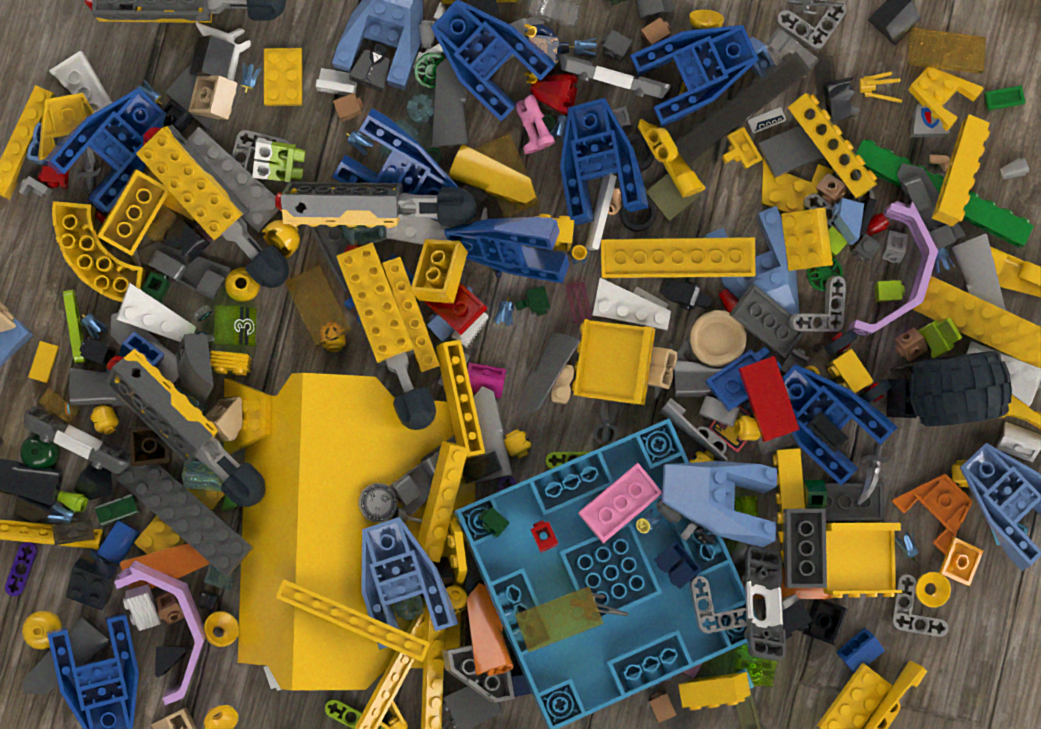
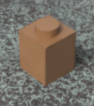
(655, 32)
(348, 107)
(661, 706)

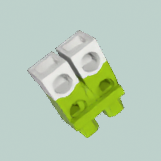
(277, 160)

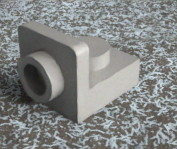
(38, 188)
(895, 247)

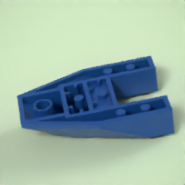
(479, 46)
(706, 61)
(116, 137)
(594, 149)
(405, 164)
(499, 243)
(813, 393)
(101, 691)

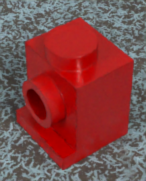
(52, 178)
(550, 542)

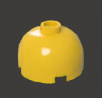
(282, 236)
(37, 626)

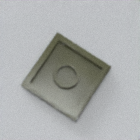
(668, 199)

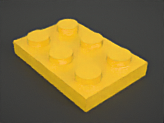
(283, 77)

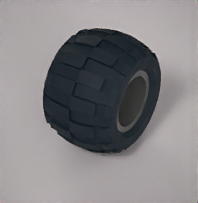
(960, 389)

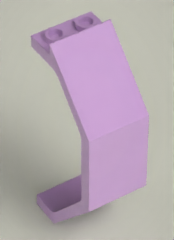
(910, 216)
(139, 571)

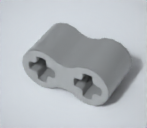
(714, 410)

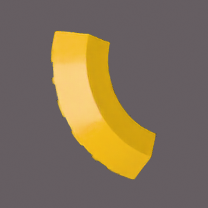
(87, 254)

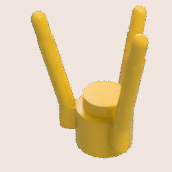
(868, 84)
(397, 720)

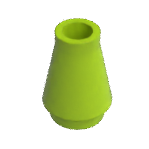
(74, 501)

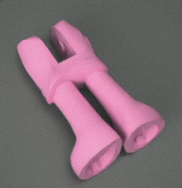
(530, 113)

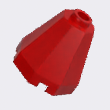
(556, 91)

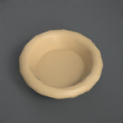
(717, 338)

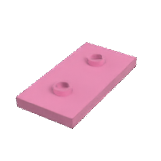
(620, 503)

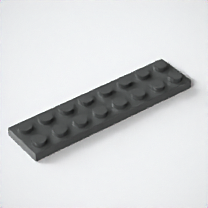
(187, 516)

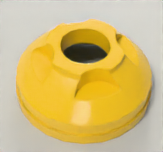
(705, 19)
(245, 294)
(941, 592)
(225, 622)
(225, 720)

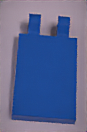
(728, 383)

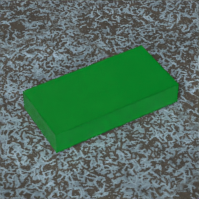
(1004, 98)

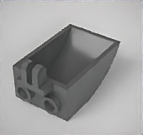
(195, 365)

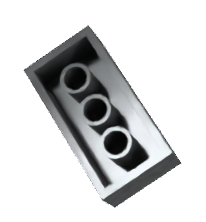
(804, 548)

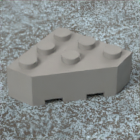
(461, 665)

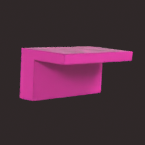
(486, 376)

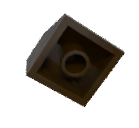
(147, 447)

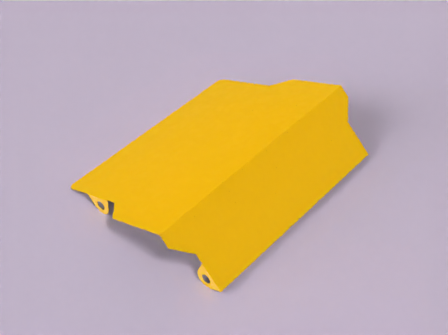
(322, 451)

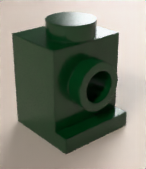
(152, 281)
(493, 521)

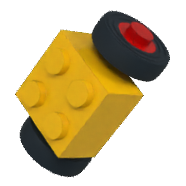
(850, 371)

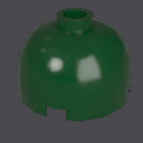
(39, 453)

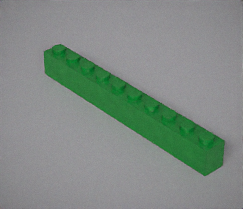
(978, 212)

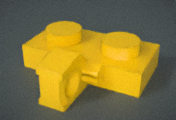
(742, 149)

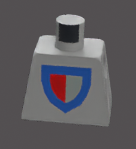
(925, 125)

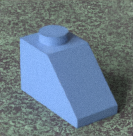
(765, 60)
(848, 219)

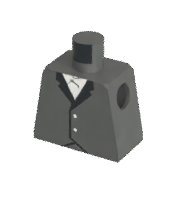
(371, 69)

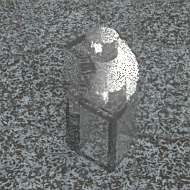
(555, 11)
(782, 44)

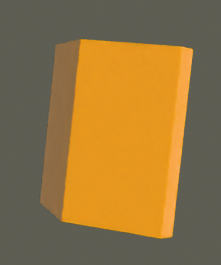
(961, 561)

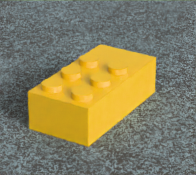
(133, 212)

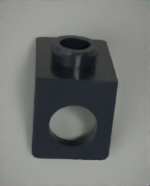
(703, 537)

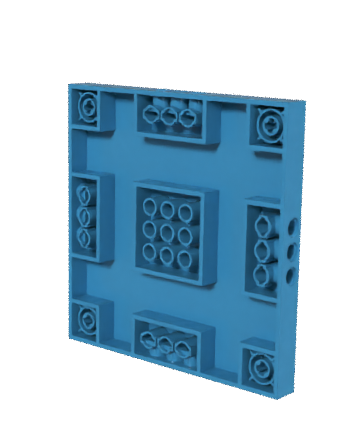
(626, 651)

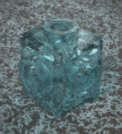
(420, 115)
(409, 607)

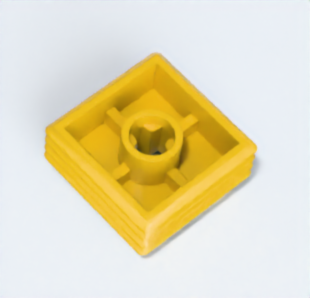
(228, 361)

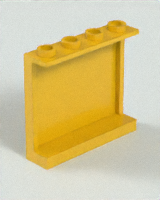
(613, 362)
(861, 559)

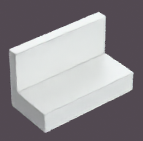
(335, 82)
(1019, 442)

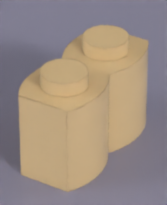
(662, 367)
(561, 390)

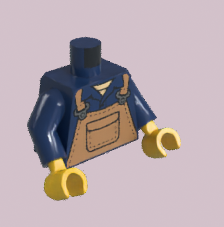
(546, 41)

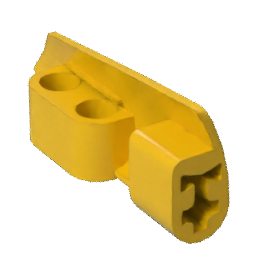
(667, 153)
(493, 177)
(1016, 273)
(910, 676)

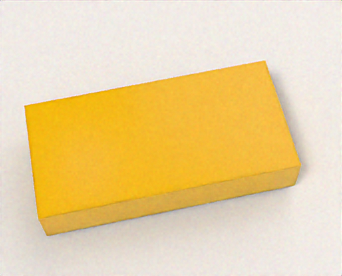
(43, 362)

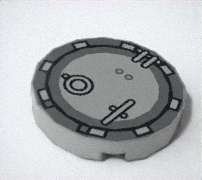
(377, 502)

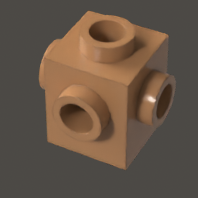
(832, 189)
(910, 344)
(169, 611)

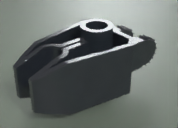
(685, 294)

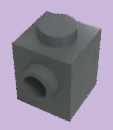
(616, 45)
(865, 248)

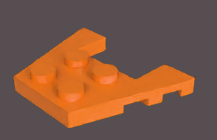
(943, 501)

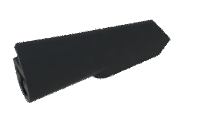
(30, 482)

